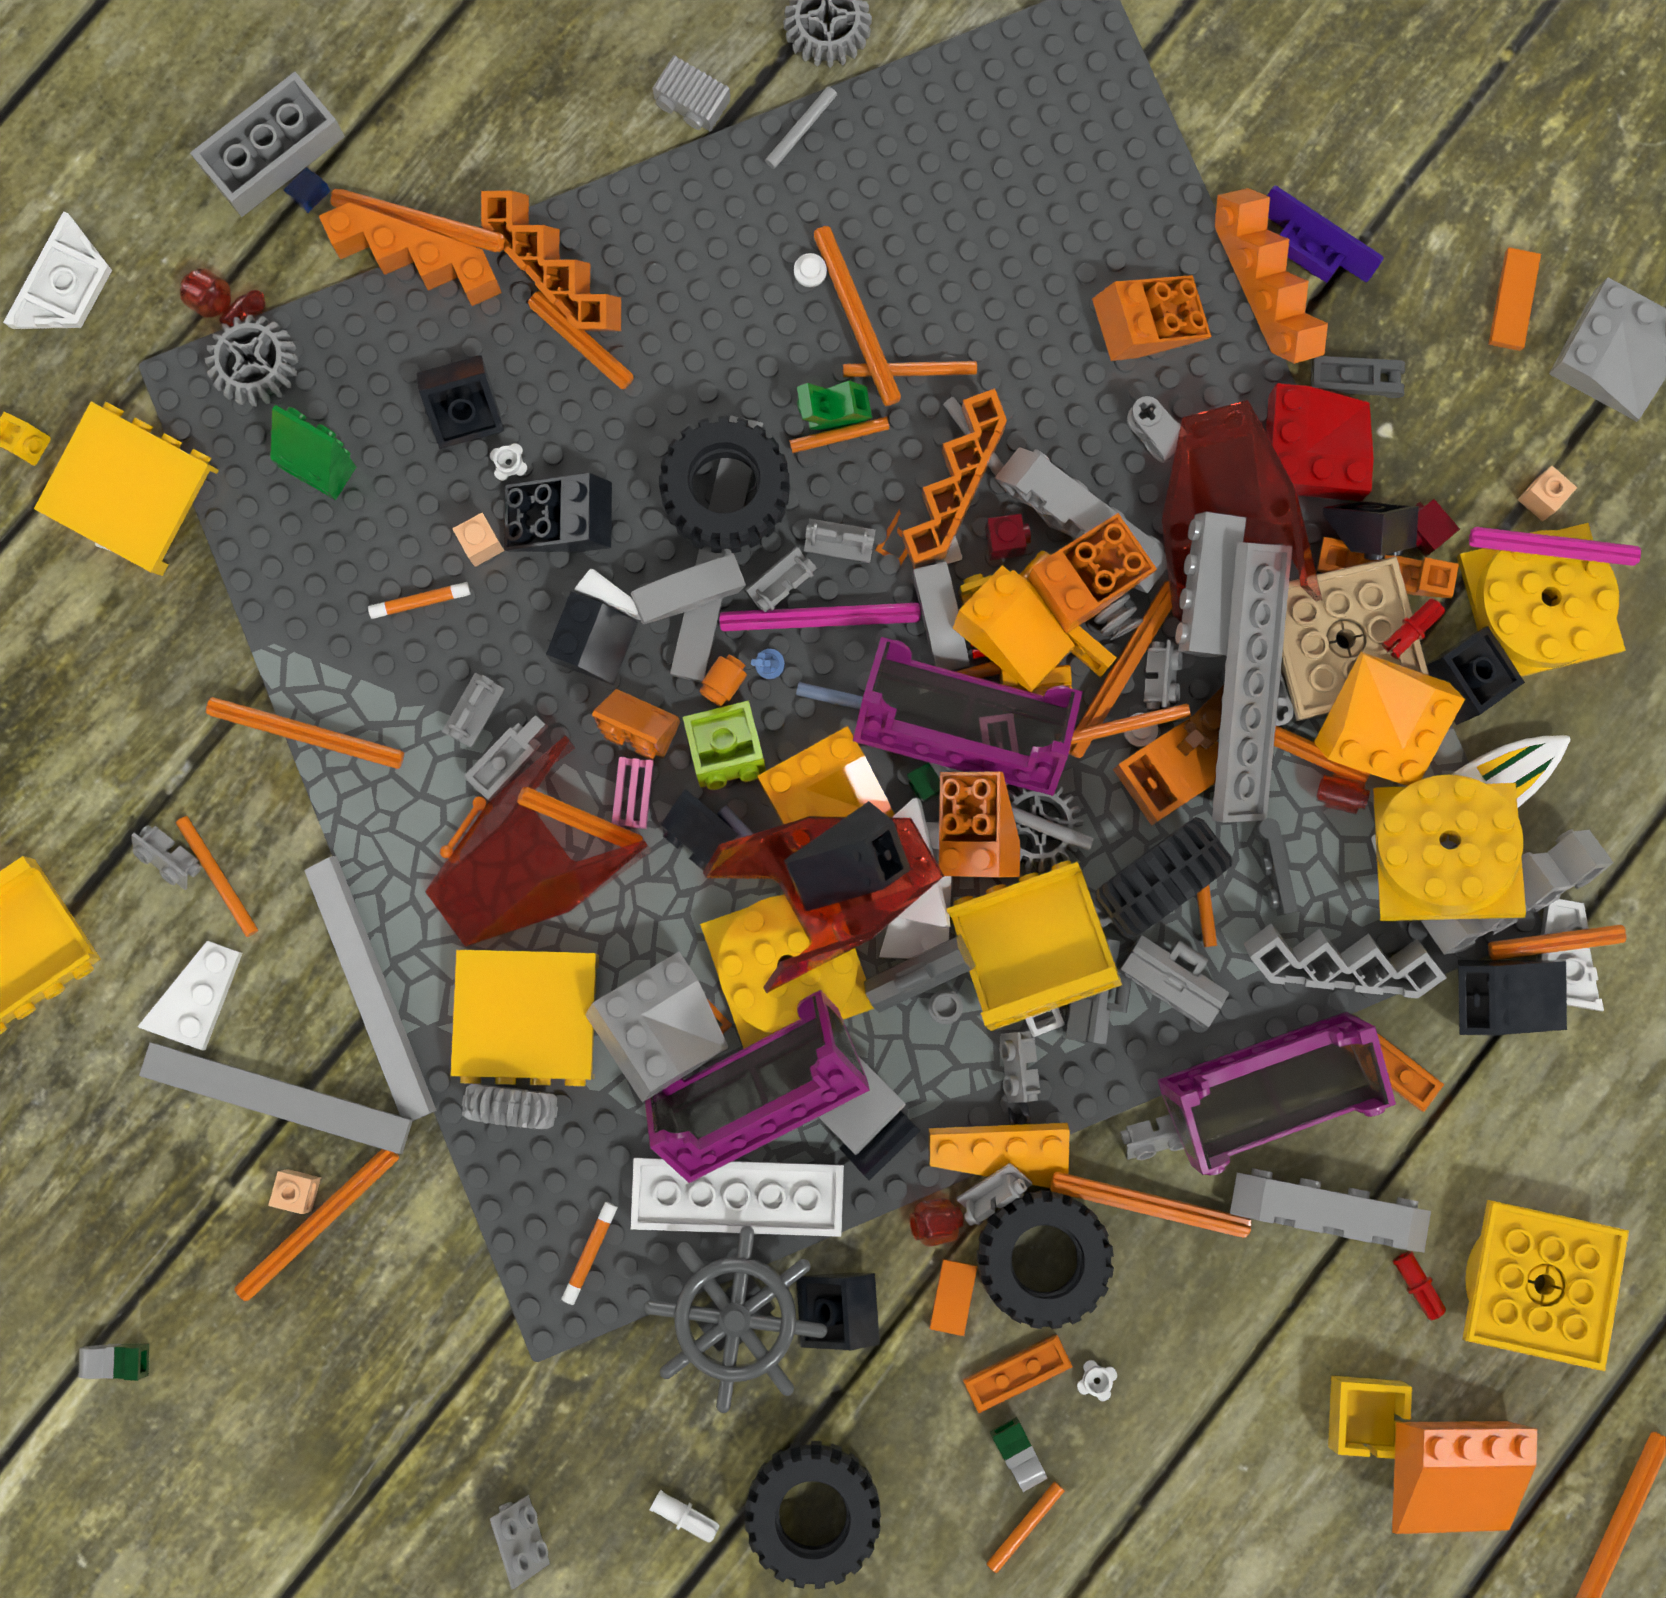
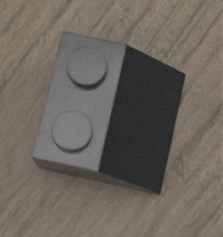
(459, 402)
(1374, 527)
(591, 638)
(1478, 672)
(696, 828)
(883, 1146)
(844, 1305)

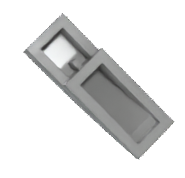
(688, 589)
(939, 615)

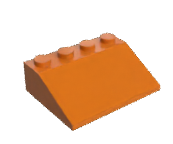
(1460, 1475)

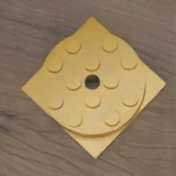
(1507, 597)
(1436, 883)
(747, 952)
(1574, 1309)

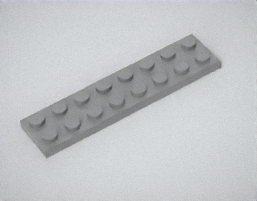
(1251, 682)

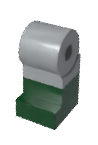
(926, 780)
(114, 1361)
(1018, 1454)

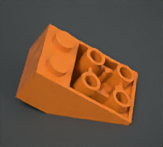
(1150, 316)
(1091, 572)
(636, 722)
(1165, 778)
(977, 826)

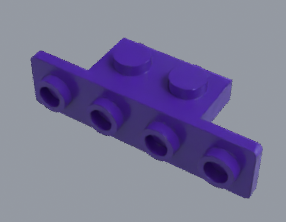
(1318, 242)

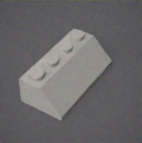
(1209, 584)

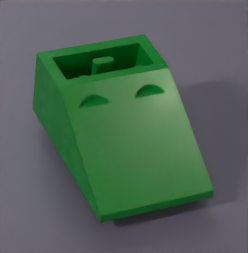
(309, 452)

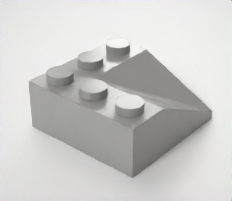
(1616, 350)
(658, 1026)

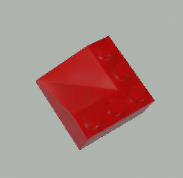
(1322, 441)

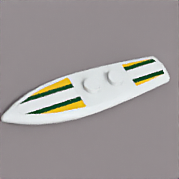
(1521, 762)

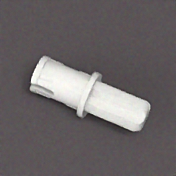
(685, 1516)

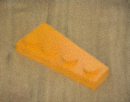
(983, 1150)

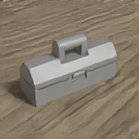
(1162, 977)

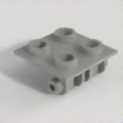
(519, 1541)

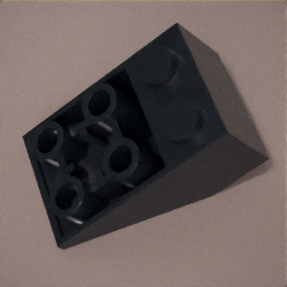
(559, 514)
(848, 859)
(1511, 996)

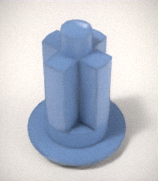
(769, 663)

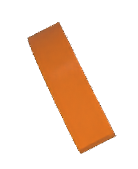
(1420, 578)

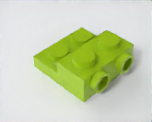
(724, 745)

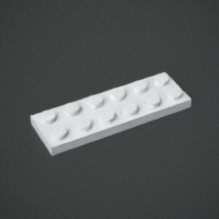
(739, 1194)

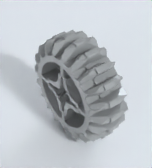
(852, 17)
(263, 337)
(1039, 855)
(509, 1106)

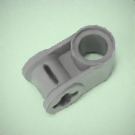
(1157, 431)

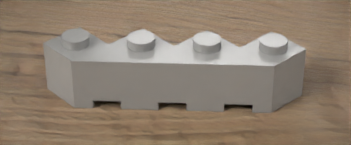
(1068, 504)
(1570, 863)
(1359, 967)
(1330, 1212)

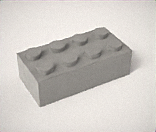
(268, 144)

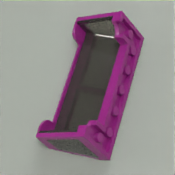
(966, 720)
(1277, 1089)
(757, 1092)

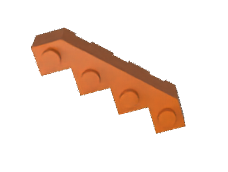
(401, 243)
(537, 253)
(1260, 266)
(950, 498)

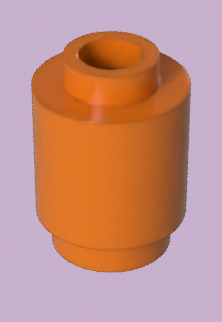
(723, 679)

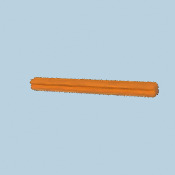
(453, 229)
(857, 316)
(1125, 665)
(305, 732)
(1150, 1204)
(315, 1224)
(1624, 1517)

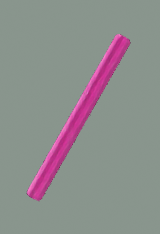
(820, 616)

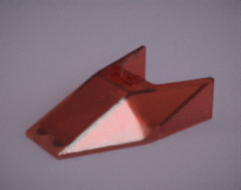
(1232, 469)
(514, 869)
(834, 927)

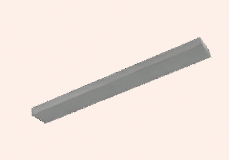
(700, 624)
(370, 989)
(276, 1098)

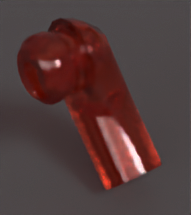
(250, 304)

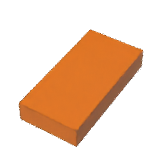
(953, 1297)

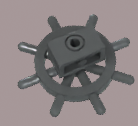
(732, 1316)

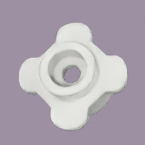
(511, 452)
(1106, 1376)

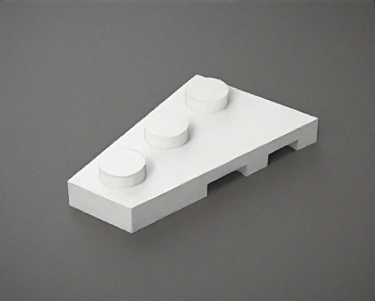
(1580, 973)
(195, 998)

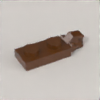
(1204, 725)

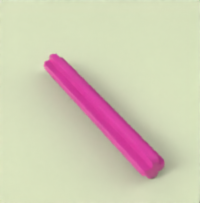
(1554, 546)

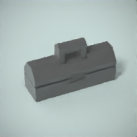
(919, 974)
(1089, 1017)

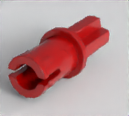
(1414, 628)
(1419, 1285)

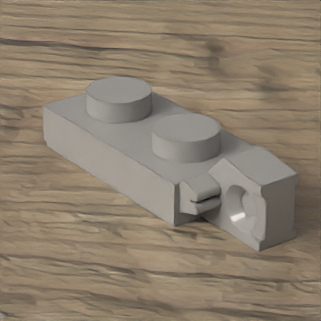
(506, 758)

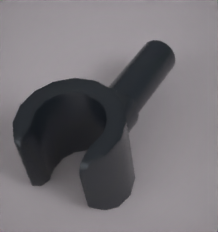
(1020, 1118)

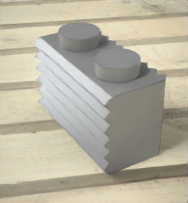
(691, 94)

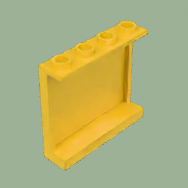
(124, 486)
(38, 941)
(1034, 945)
(523, 1016)

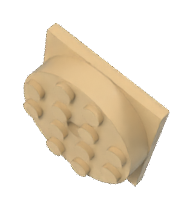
(1361, 605)

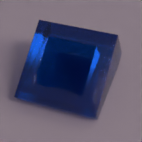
(307, 190)

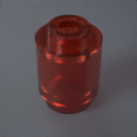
(1342, 793)

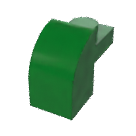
(833, 406)

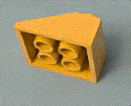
(1388, 720)
(824, 781)

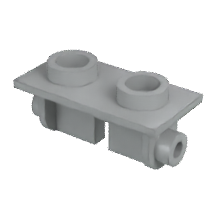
(839, 540)
(780, 579)
(1165, 663)
(473, 710)
(153, 849)
(1016, 1051)
(1145, 1142)
(993, 1192)

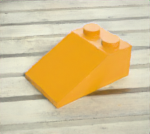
(1013, 629)

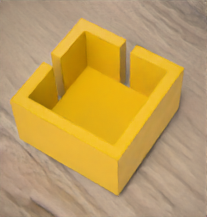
(1364, 1414)

